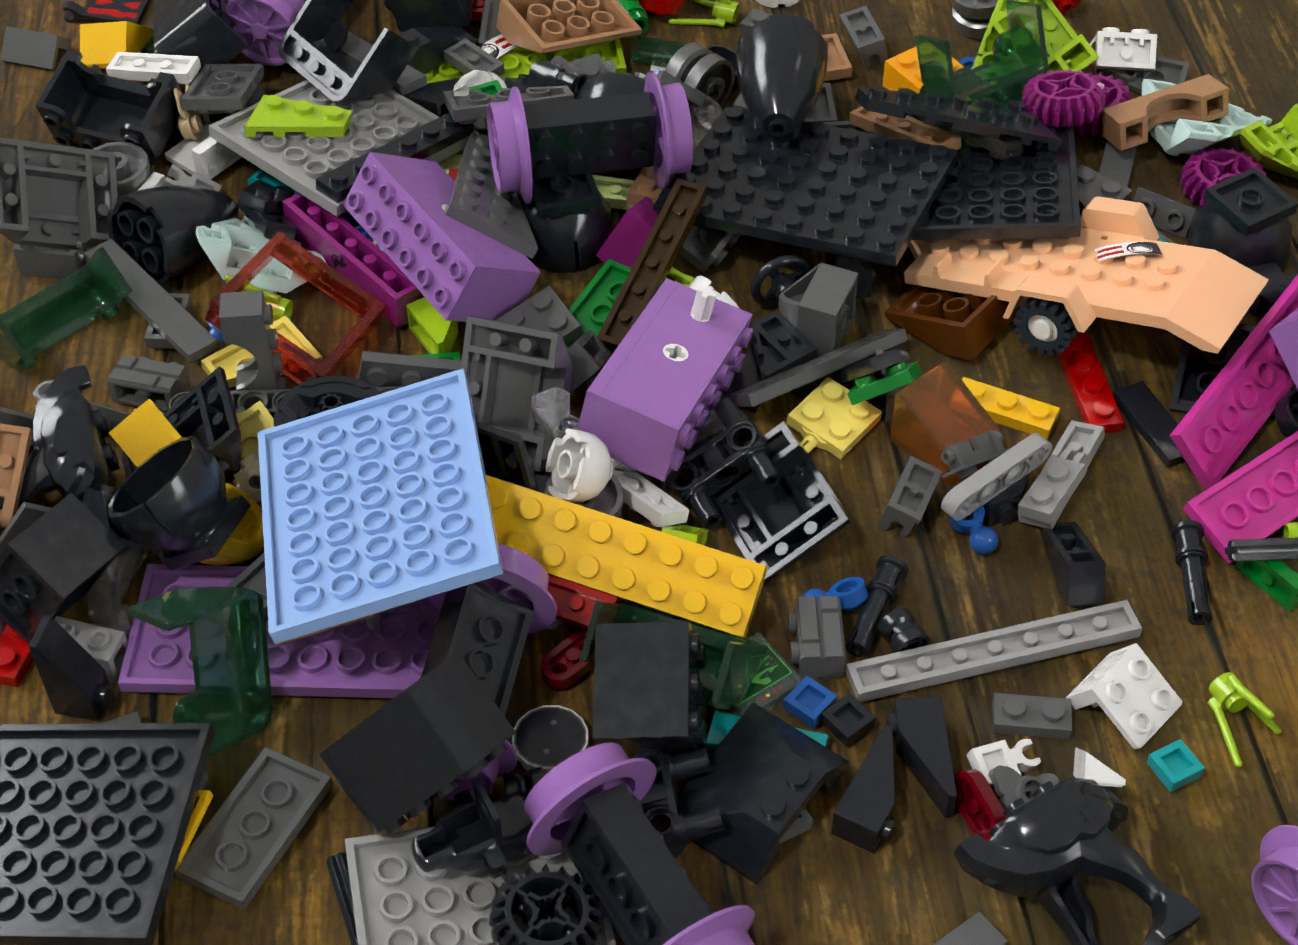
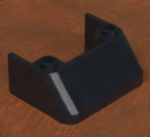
(314, 49)

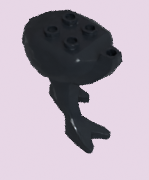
(68, 442)
(1064, 835)

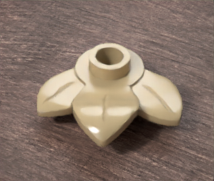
(189, 121)

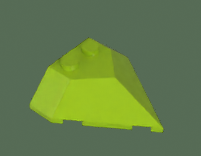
(1063, 45)
(1274, 145)

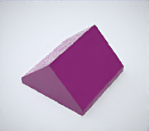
(629, 234)

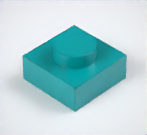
(1175, 765)

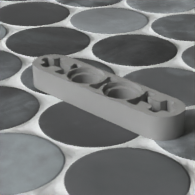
(996, 476)

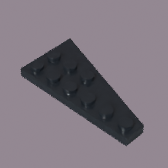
(978, 117)

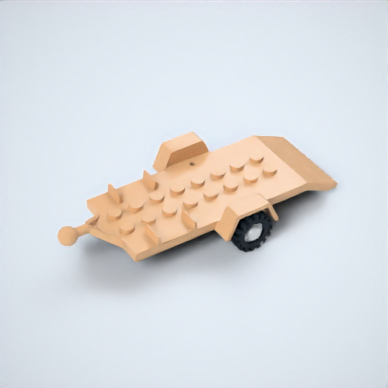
(1065, 286)

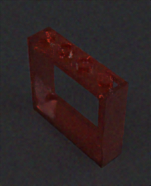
(297, 362)

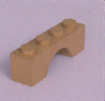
(1196, 99)

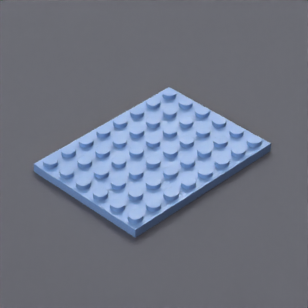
(374, 506)

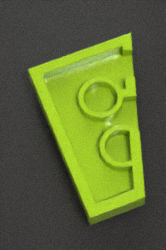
(288, 115)

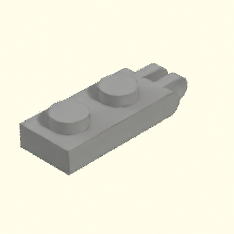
(1054, 487)

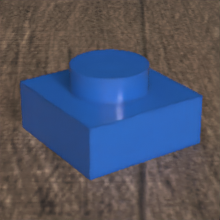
(809, 701)

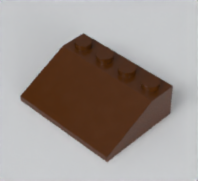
(950, 320)

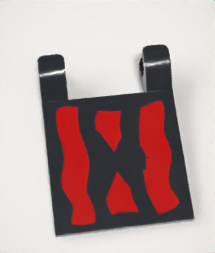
(106, 11)

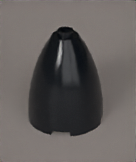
(781, 71)
(161, 224)

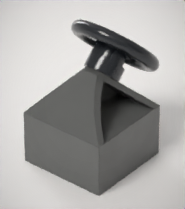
(813, 301)

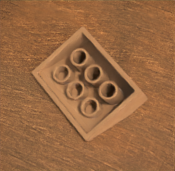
(563, 23)

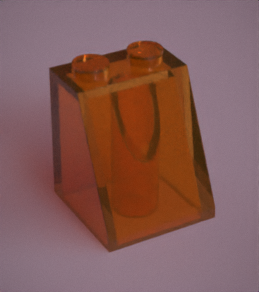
(935, 414)

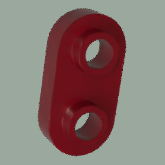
(565, 659)
(977, 802)

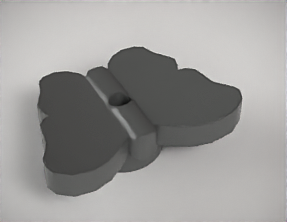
(1012, 786)

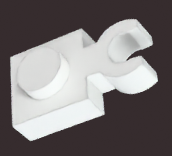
(998, 753)

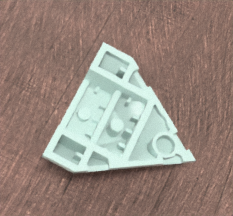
(1191, 135)
(234, 243)

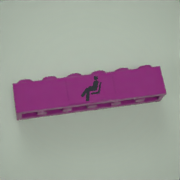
(352, 255)

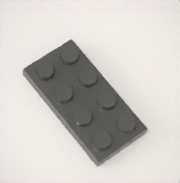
(254, 828)

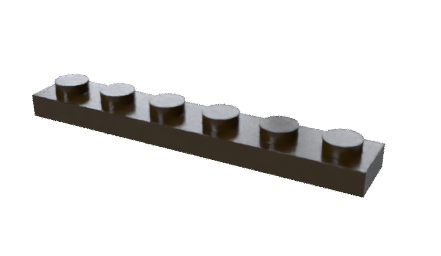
(654, 259)

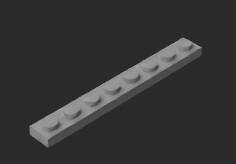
(992, 650)

